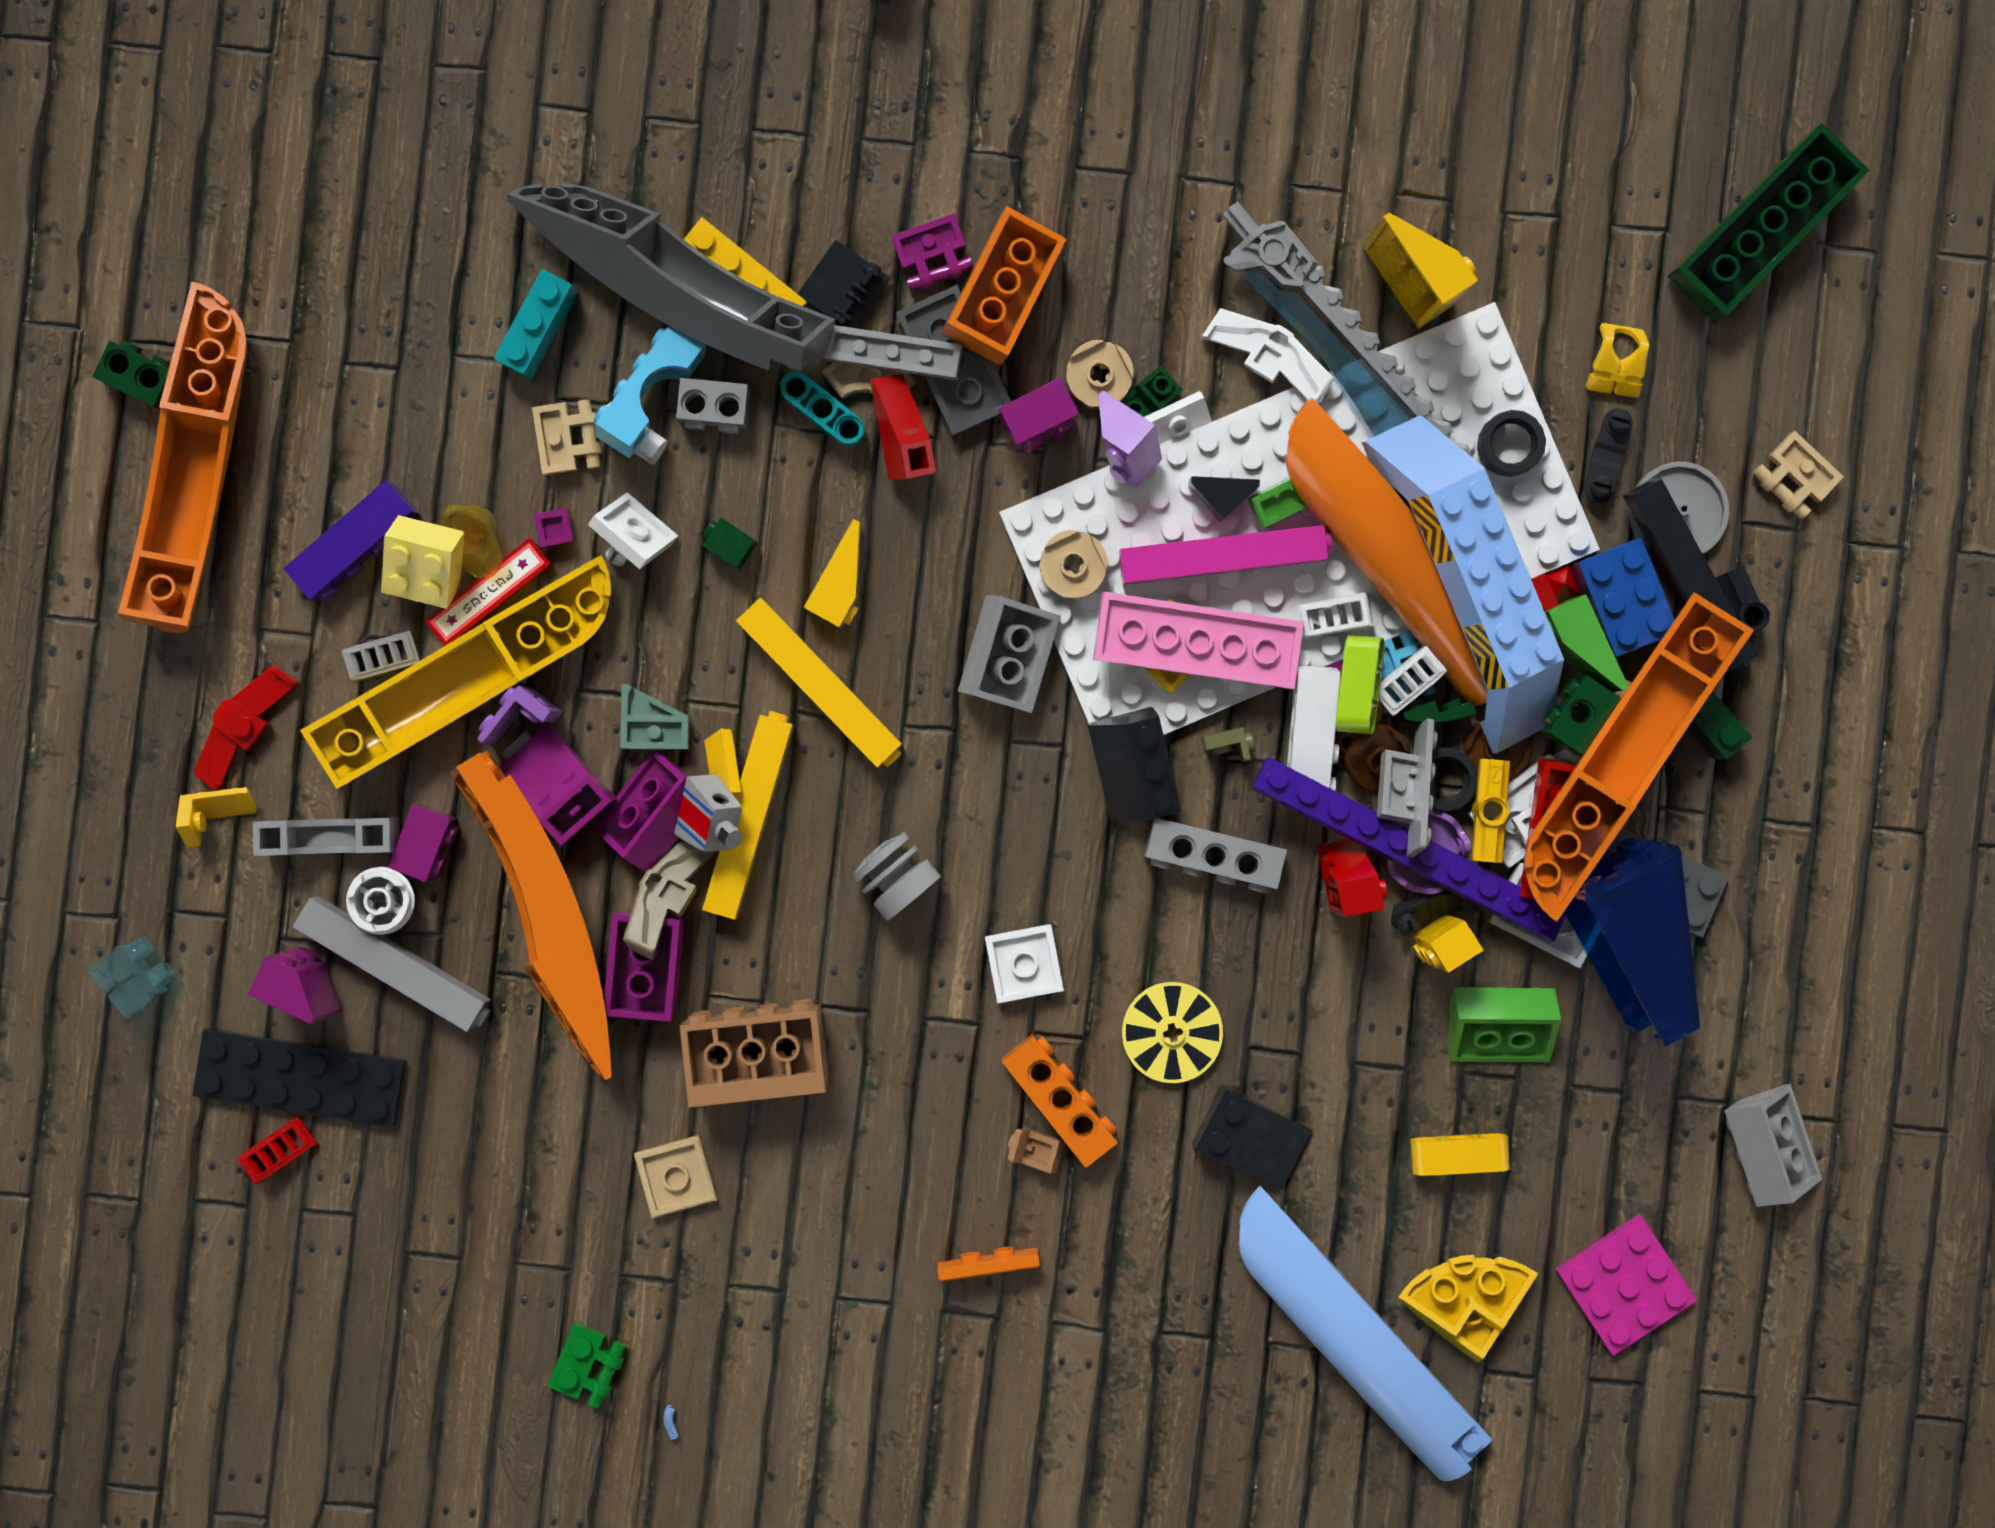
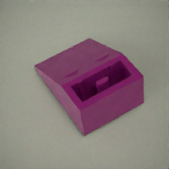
(557, 784)

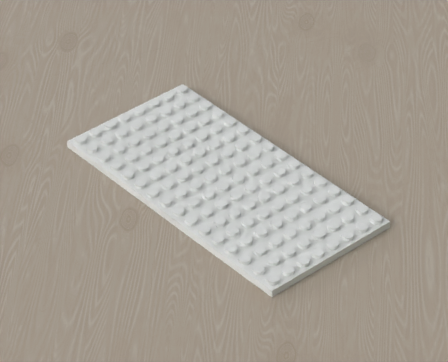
(1459, 365)

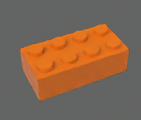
(1003, 286)

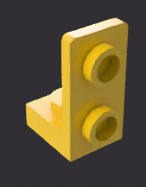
(198, 807)

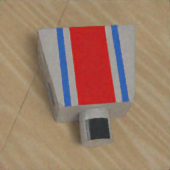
(709, 815)

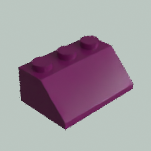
(645, 813)
(297, 985)

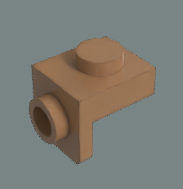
(1035, 1149)

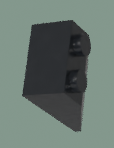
(1251, 1137)

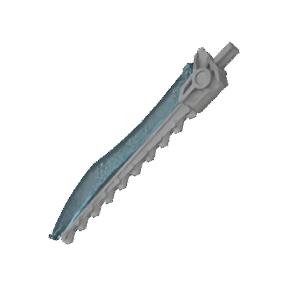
(1291, 266)

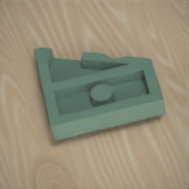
(651, 723)

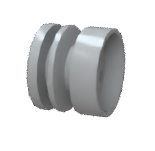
(895, 876)

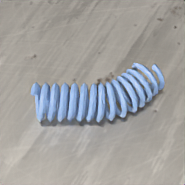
(670, 1412)

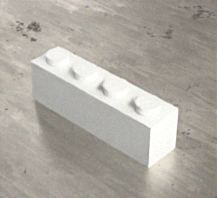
(1314, 723)

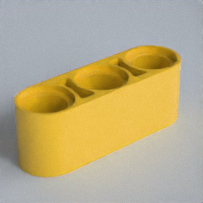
(1460, 1154)

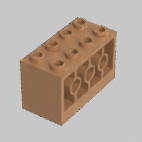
(752, 1076)

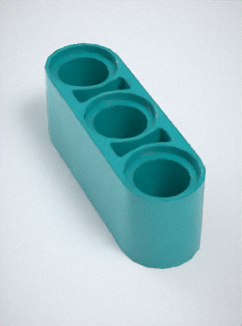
(813, 396)

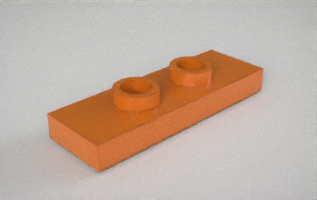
(975, 1265)

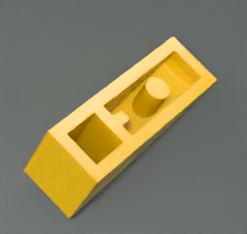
(838, 586)

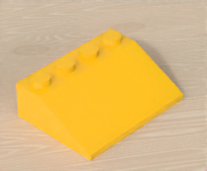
(1419, 268)

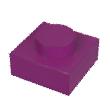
(554, 528)

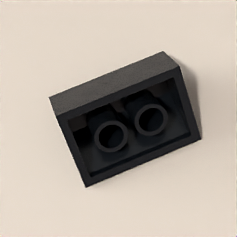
(1134, 766)

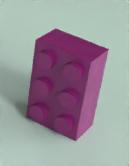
(639, 985)

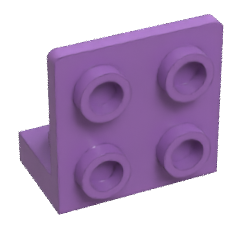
(514, 701)

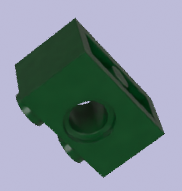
(1597, 706)

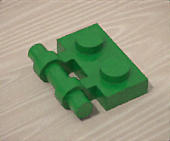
(577, 1360)

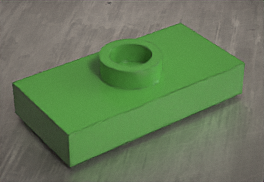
(1276, 504)

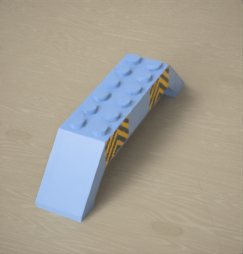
(1479, 573)

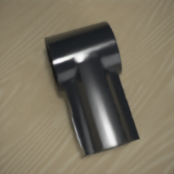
(1743, 596)

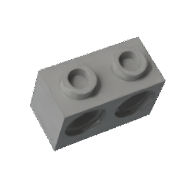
(715, 396)

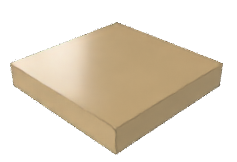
(675, 1176)

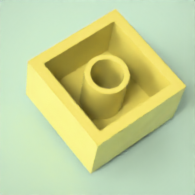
(422, 561)

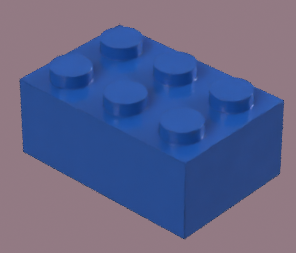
(1625, 596)

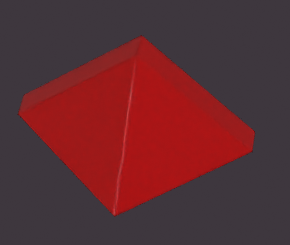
(1563, 583)

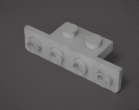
(1406, 787)

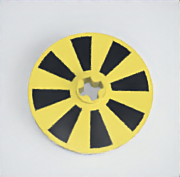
(1157, 1054)

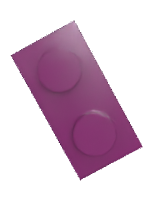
(423, 843)

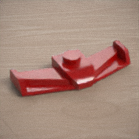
(240, 724)

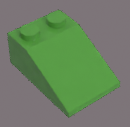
(1585, 643)

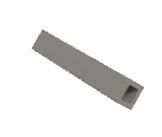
(393, 964)

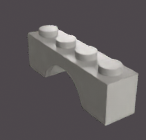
(325, 836)

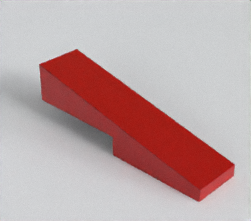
(1549, 780)

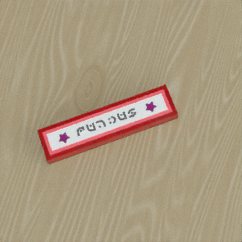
(488, 594)

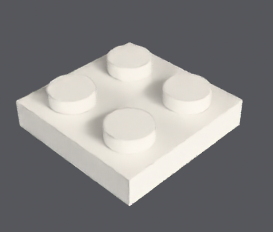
(1024, 963)

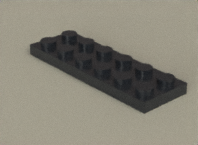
(299, 1077)

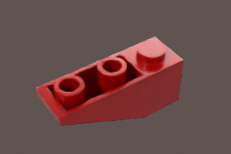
(901, 429)

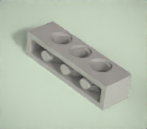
(1268, 858)

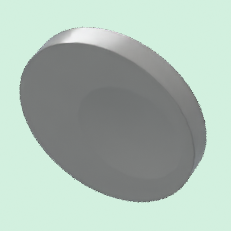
(1698, 498)

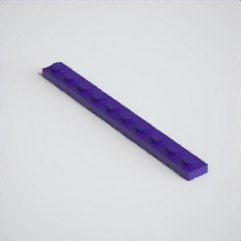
(1391, 842)

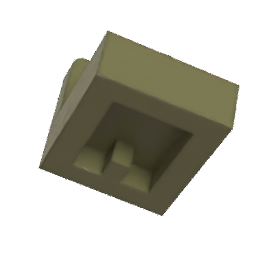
(1222, 742)

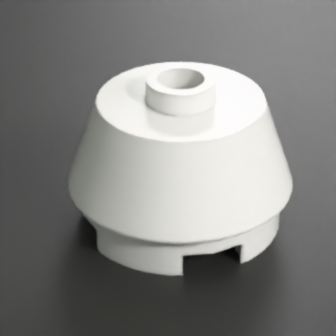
(380, 900)

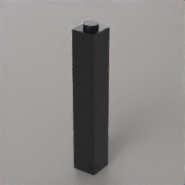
(1679, 553)

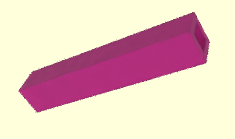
(1224, 554)

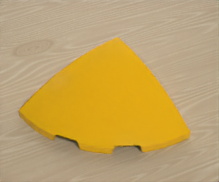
(1469, 1299)

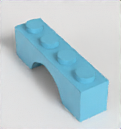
(624, 421)

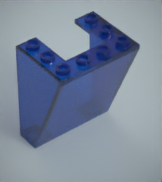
(1639, 938)

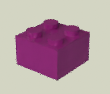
(1039, 416)

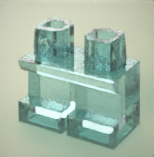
(130, 977)

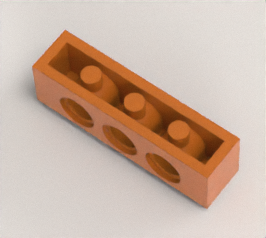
(1086, 1145)

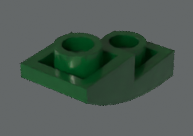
(1152, 393)
(1419, 711)

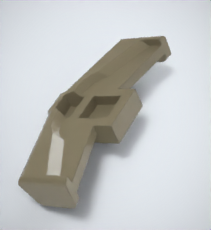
(661, 892)

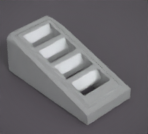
(352, 663)

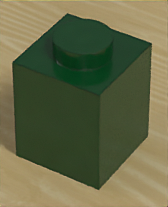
(728, 542)

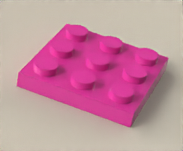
(1626, 1284)

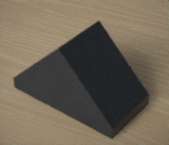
(1222, 494)

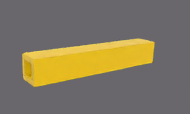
(820, 683)
(756, 797)

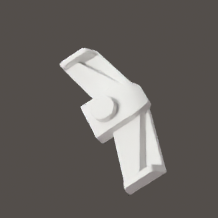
(1271, 352)

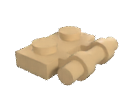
(556, 439)
(1805, 467)

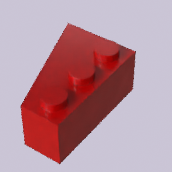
(1350, 879)

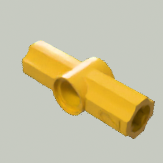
(1489, 834)

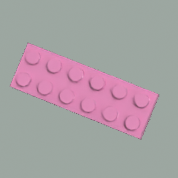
(1198, 640)

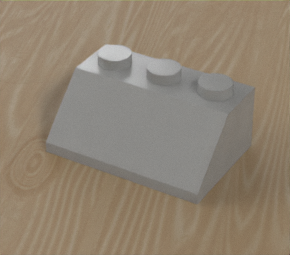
(1009, 653)
(1773, 1146)

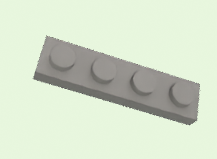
(894, 352)

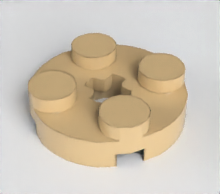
(1105, 356)
(1054, 558)

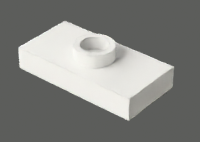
(1180, 417)

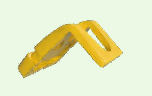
(1615, 374)

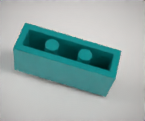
(536, 324)

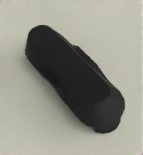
(1608, 455)
(1413, 912)

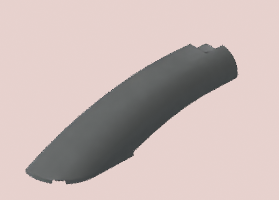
(671, 279)

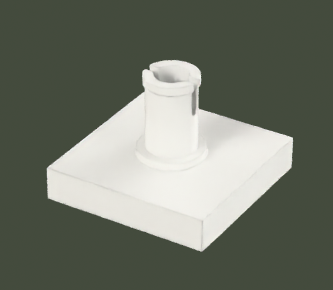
(632, 532)

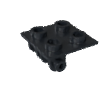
(844, 285)

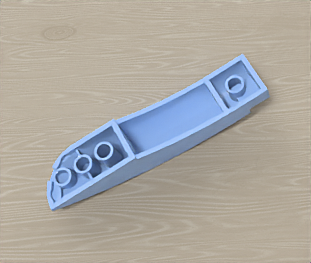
(1357, 1340)

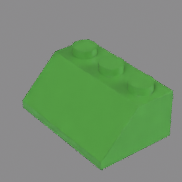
(1503, 1024)

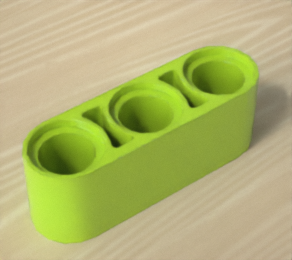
(1360, 684)

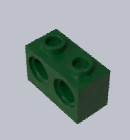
(136, 377)

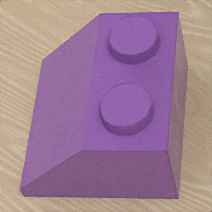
(1128, 440)

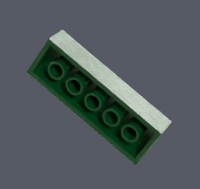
(1768, 223)

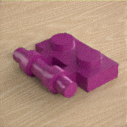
(930, 242)

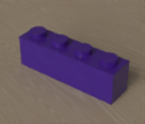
(349, 543)

